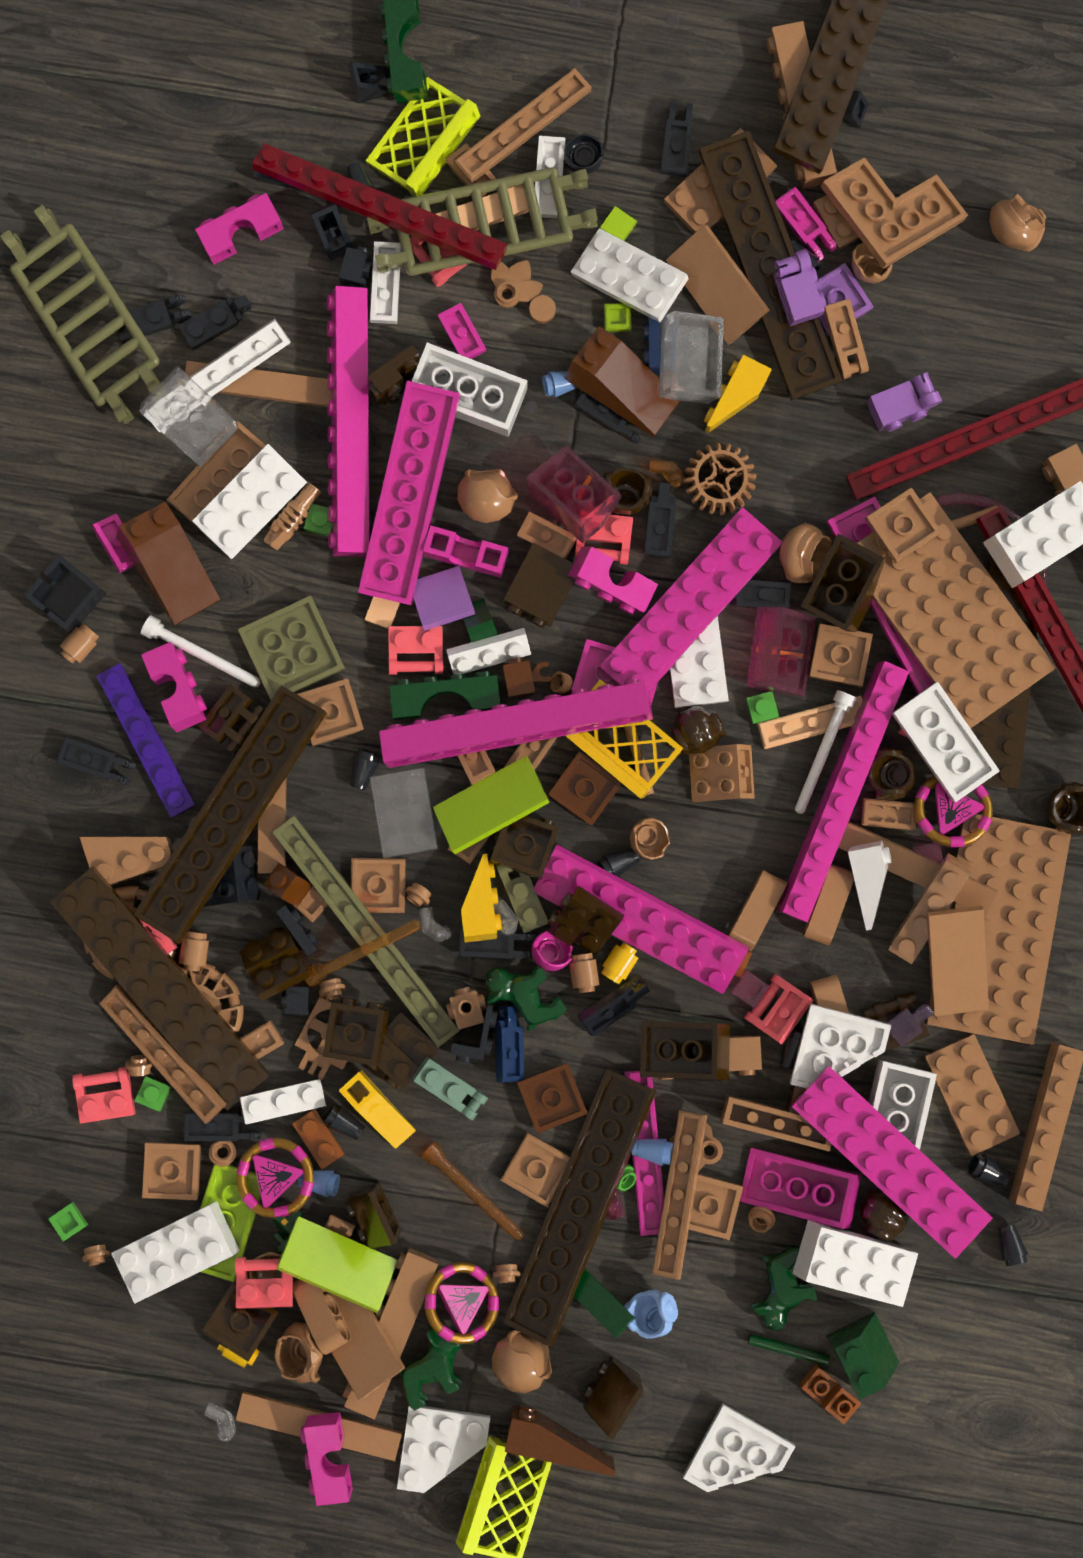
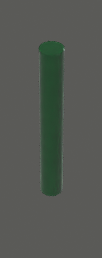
(788, 1349)

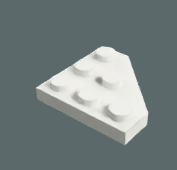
(836, 1041)
(438, 1444)
(736, 1452)

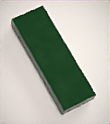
(603, 1304)

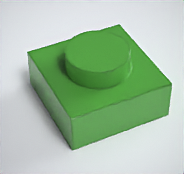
(317, 520)
(762, 707)
(153, 1093)
(68, 1221)

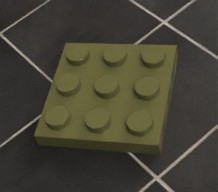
(291, 648)

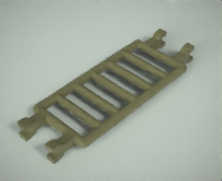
(558, 184)
(110, 296)

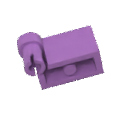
(798, 288)
(903, 403)

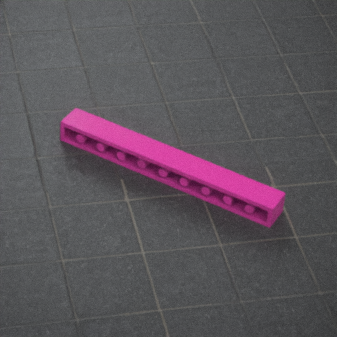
(349, 421)
(516, 724)
(842, 791)

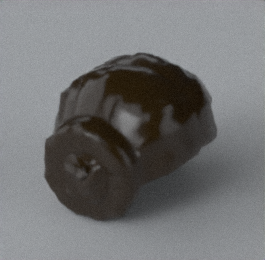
(633, 487)
(697, 730)
(891, 774)
(1066, 808)
(882, 1216)

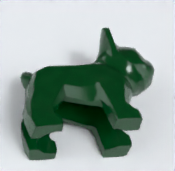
(523, 993)
(783, 1289)
(431, 1367)

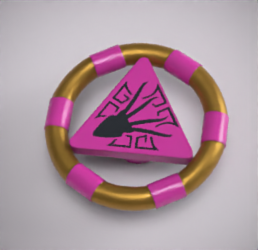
(952, 814)
(274, 1178)
(461, 1303)

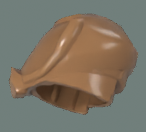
(1017, 223)
(486, 495)
(803, 553)
(521, 1362)
(298, 1365)

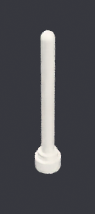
(153, 628)
(842, 703)

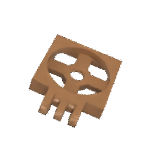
(312, 1054)

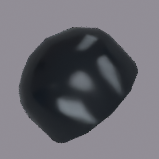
(584, 153)

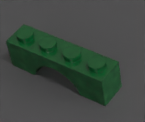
(407, 76)
(411, 698)

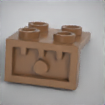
(722, 773)

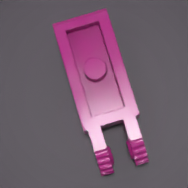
(804, 222)

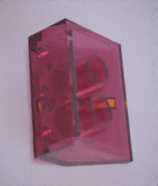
(573, 493)
(781, 651)

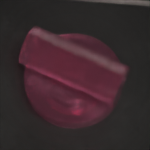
(616, 1208)

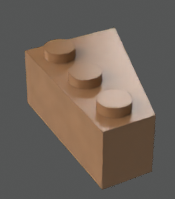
(126, 857)

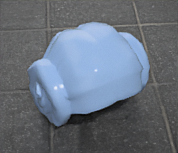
(653, 1313)

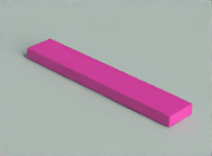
(649, 1176)

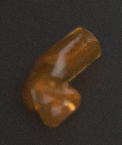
(669, 470)

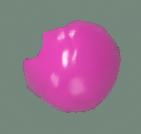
(550, 952)

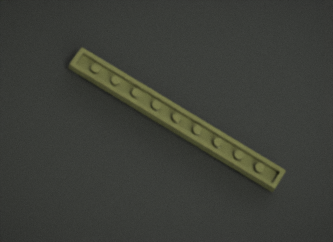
(365, 929)

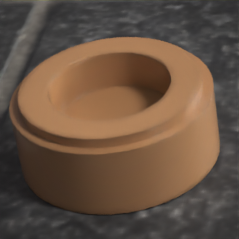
(542, 309)

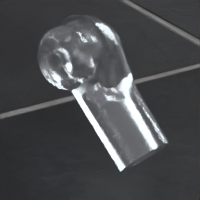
(508, 918)
(431, 928)
(224, 1420)

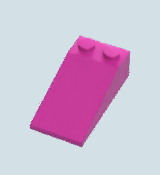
(801, 1188)

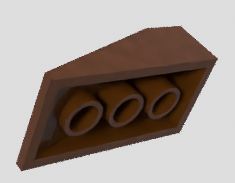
(620, 381)
(167, 563)
(543, 1439)

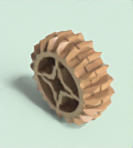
(723, 489)

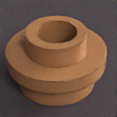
(418, 895)
(331, 989)
(138, 1065)
(222, 1162)
(761, 1219)
(95, 1255)
(506, 1273)

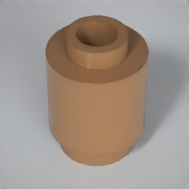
(78, 644)
(193, 951)
(584, 972)

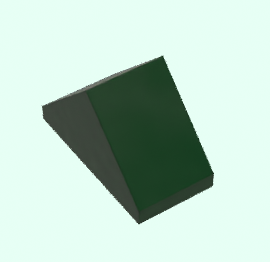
(480, 624)

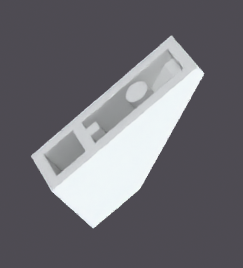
(869, 869)

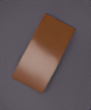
(829, 1394)

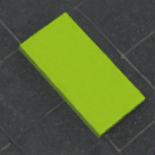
(490, 805)
(240, 1219)
(337, 1264)

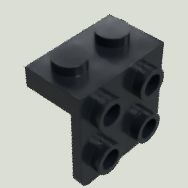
(238, 882)
(467, 1052)

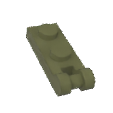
(523, 899)

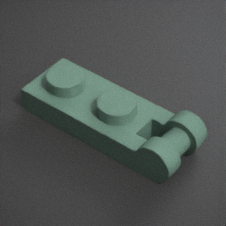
(448, 1087)

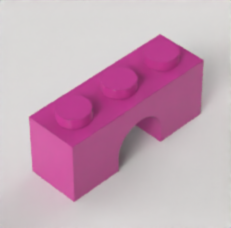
(255, 214)
(458, 551)
(592, 572)
(184, 707)
(329, 1481)

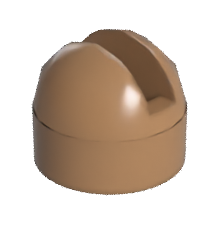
(556, 682)

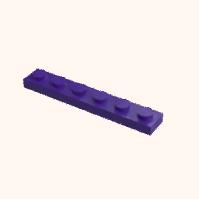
(146, 740)

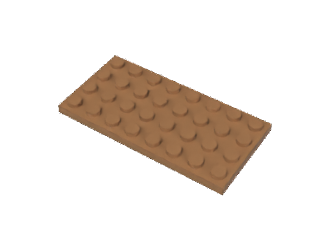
(958, 621)
(1028, 872)

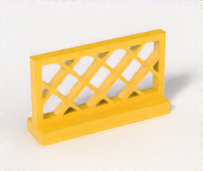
(617, 767)

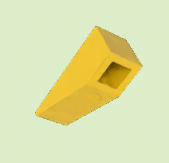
(743, 389)
(477, 912)
(377, 1109)

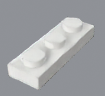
(549, 155)
(385, 287)
(488, 651)
(282, 1101)

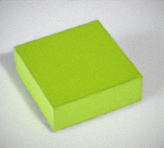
(618, 224)
(617, 317)

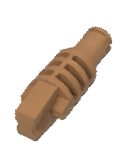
(291, 517)

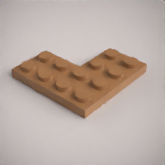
(890, 224)

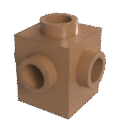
(463, 1018)

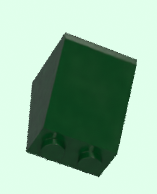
(864, 1355)

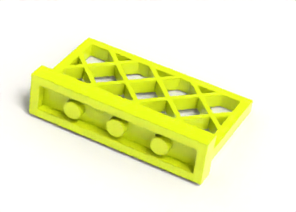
(443, 144)
(481, 1501)

